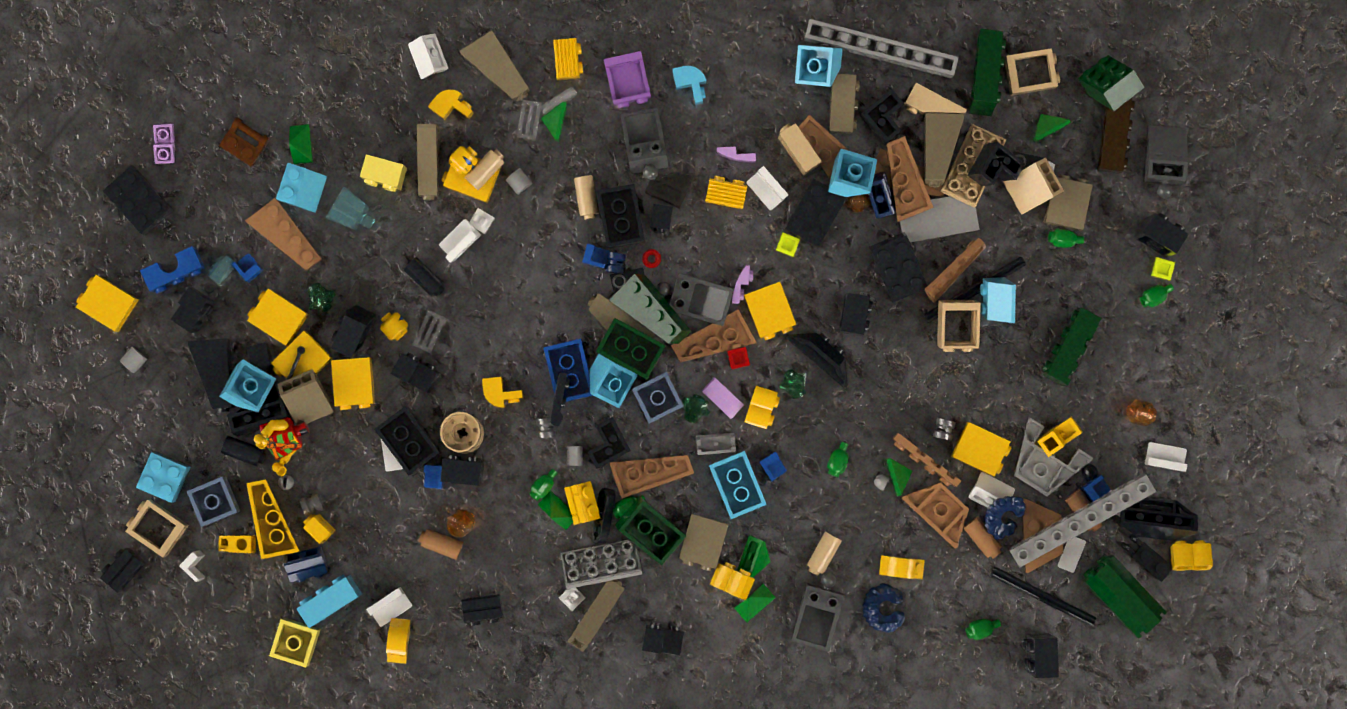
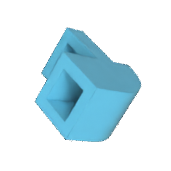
(690, 77)

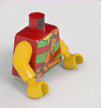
(282, 440)

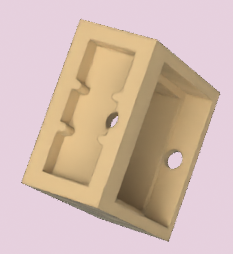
(1012, 72)
(799, 148)
(967, 346)
(172, 538)

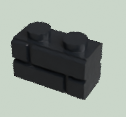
(122, 569)
(481, 609)

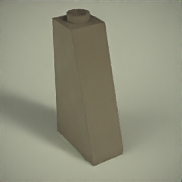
(494, 63)
(940, 139)
(428, 160)
(606, 311)
(596, 614)

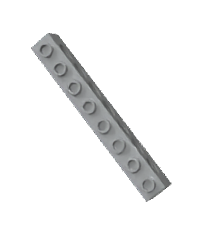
(881, 48)
(1082, 520)

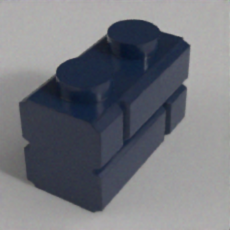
(881, 196)
(305, 564)

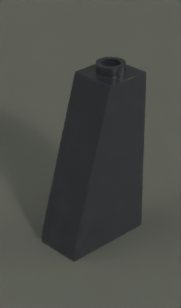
(214, 368)

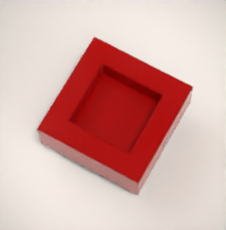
(738, 358)

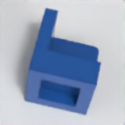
(595, 256)
(248, 268)
(773, 466)
(433, 476)
(1096, 488)

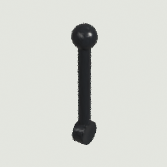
(301, 350)

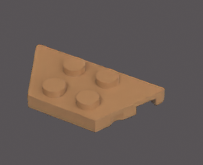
(940, 510)
(1035, 520)

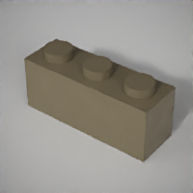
(843, 104)

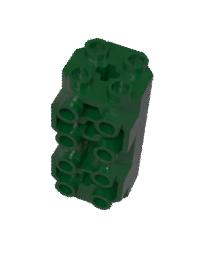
(1124, 595)

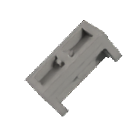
(715, 443)

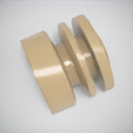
(458, 422)

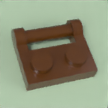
(241, 148)

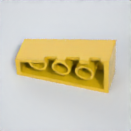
(270, 525)

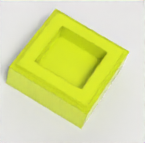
(787, 244)
(1163, 268)

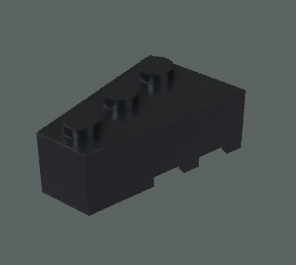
(246, 421)

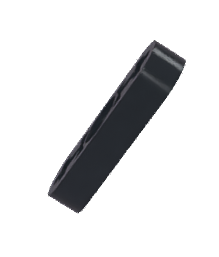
(602, 525)

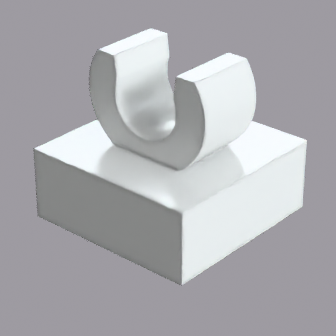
(481, 221)
(572, 598)

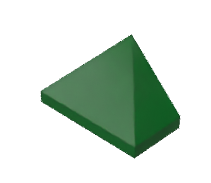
(555, 119)
(1048, 125)
(300, 144)
(899, 475)
(556, 510)
(755, 556)
(755, 602)

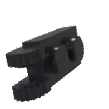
(559, 401)
(1148, 558)

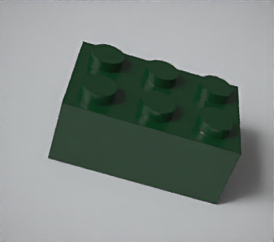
(1111, 82)
(630, 348)
(650, 530)

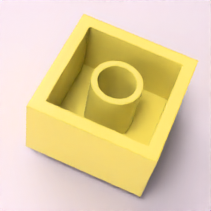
(383, 172)
(294, 642)

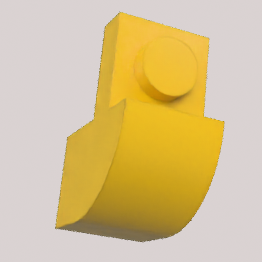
(447, 101)
(495, 394)
(1059, 435)
(901, 567)
(398, 640)

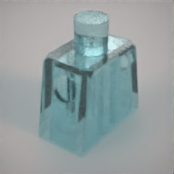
(350, 211)

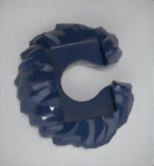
(995, 511)
(871, 608)

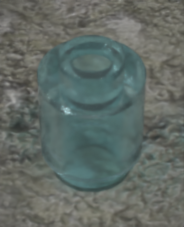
(221, 269)

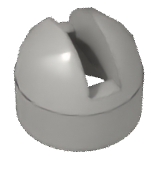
(881, 481)
(290, 482)

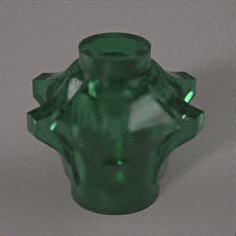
(320, 297)
(794, 383)
(695, 408)

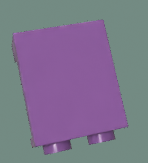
(627, 79)

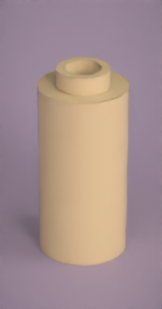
(485, 168)
(586, 197)
(823, 554)

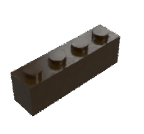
(1114, 138)

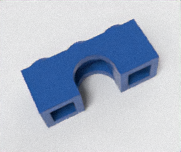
(188, 264)

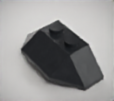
(822, 354)
(1159, 519)

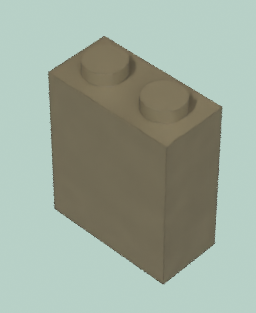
(1070, 206)
(305, 397)
(703, 542)

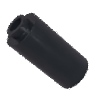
(424, 277)
(243, 451)

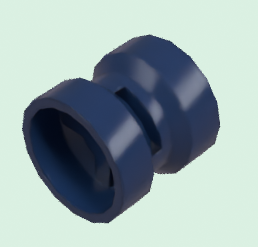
(615, 263)

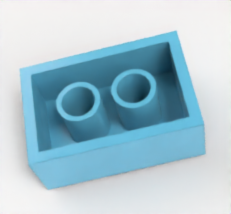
(737, 484)
(328, 600)

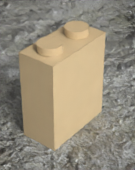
(1034, 186)

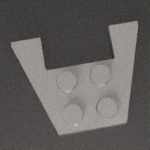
(1038, 469)

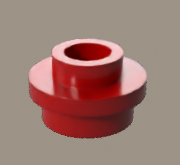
(651, 264)

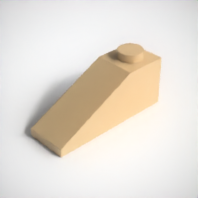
(926, 101)

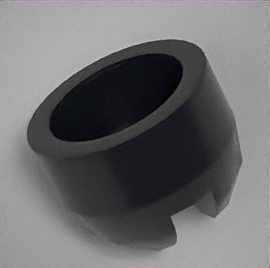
(1085, 472)

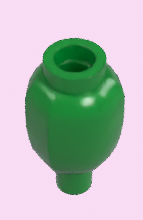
(1064, 238)
(1155, 295)
(838, 460)
(542, 485)
(623, 505)
(981, 628)

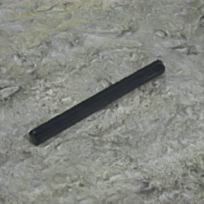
(975, 289)
(1043, 596)

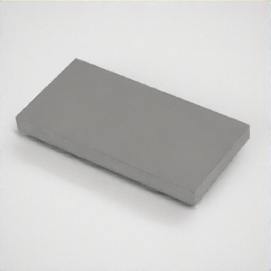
(943, 220)
(600, 563)

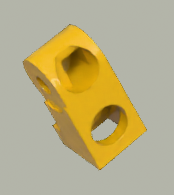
(237, 543)

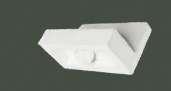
(428, 55)
(767, 188)
(459, 240)
(1166, 456)
(989, 489)
(189, 564)
(390, 607)

